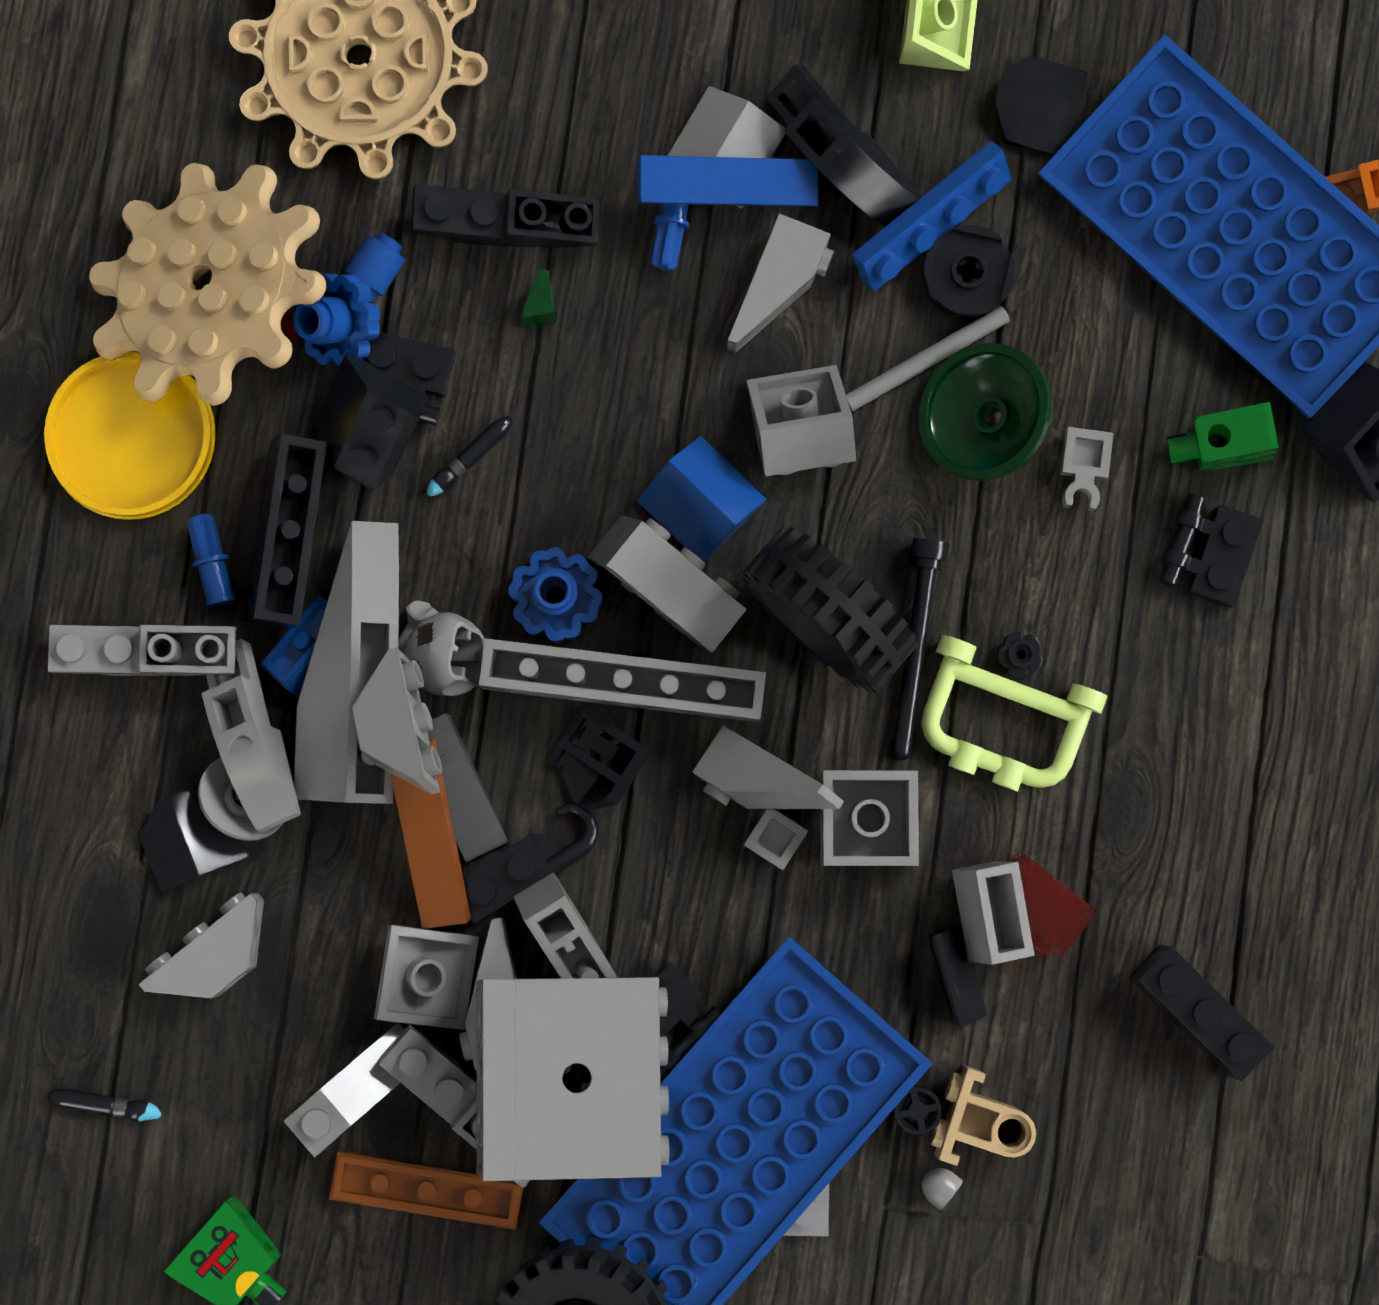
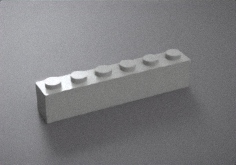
(622, 680)

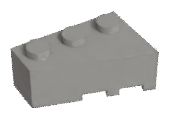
(669, 580)

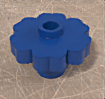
(338, 321)
(549, 571)

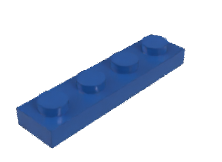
(932, 216)

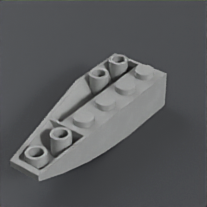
(350, 644)

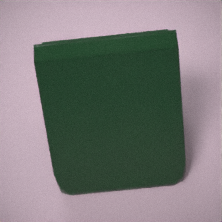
(540, 303)

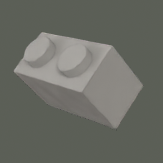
(993, 912)

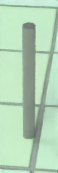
(927, 358)

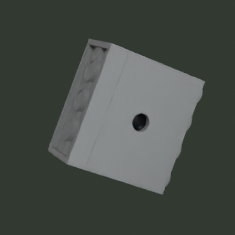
(610, 1117)

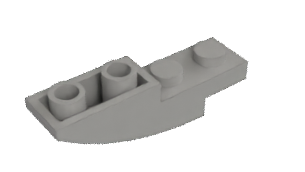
(142, 650)
(249, 744)
(436, 1081)

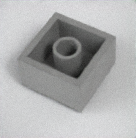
(875, 821)

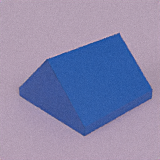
(700, 499)

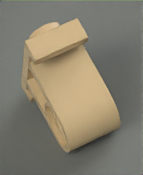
(976, 1121)

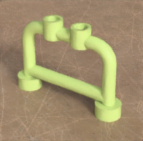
(1008, 772)

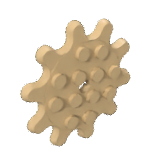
(362, 104)
(232, 315)

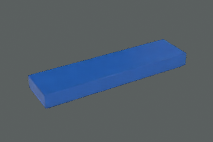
(726, 181)

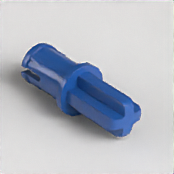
(669, 234)
(210, 560)

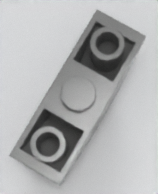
(395, 722)
(212, 955)

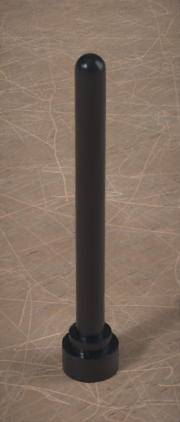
(928, 557)

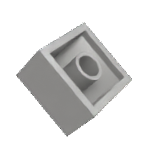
(802, 420)

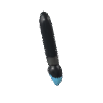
(446, 477)
(102, 1104)

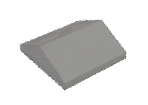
(728, 128)
(426, 977)

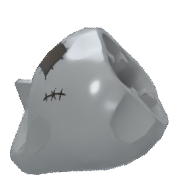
(444, 647)

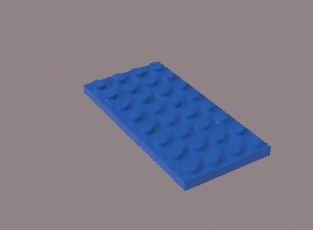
(1229, 224)
(753, 1131)

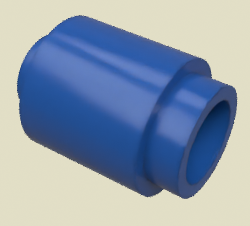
(376, 263)

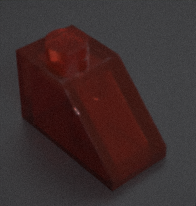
(1052, 909)

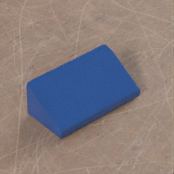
(292, 654)

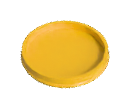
(126, 452)

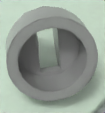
(940, 1186)

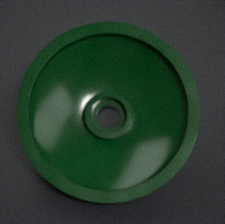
(965, 397)

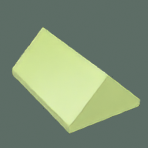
(938, 33)

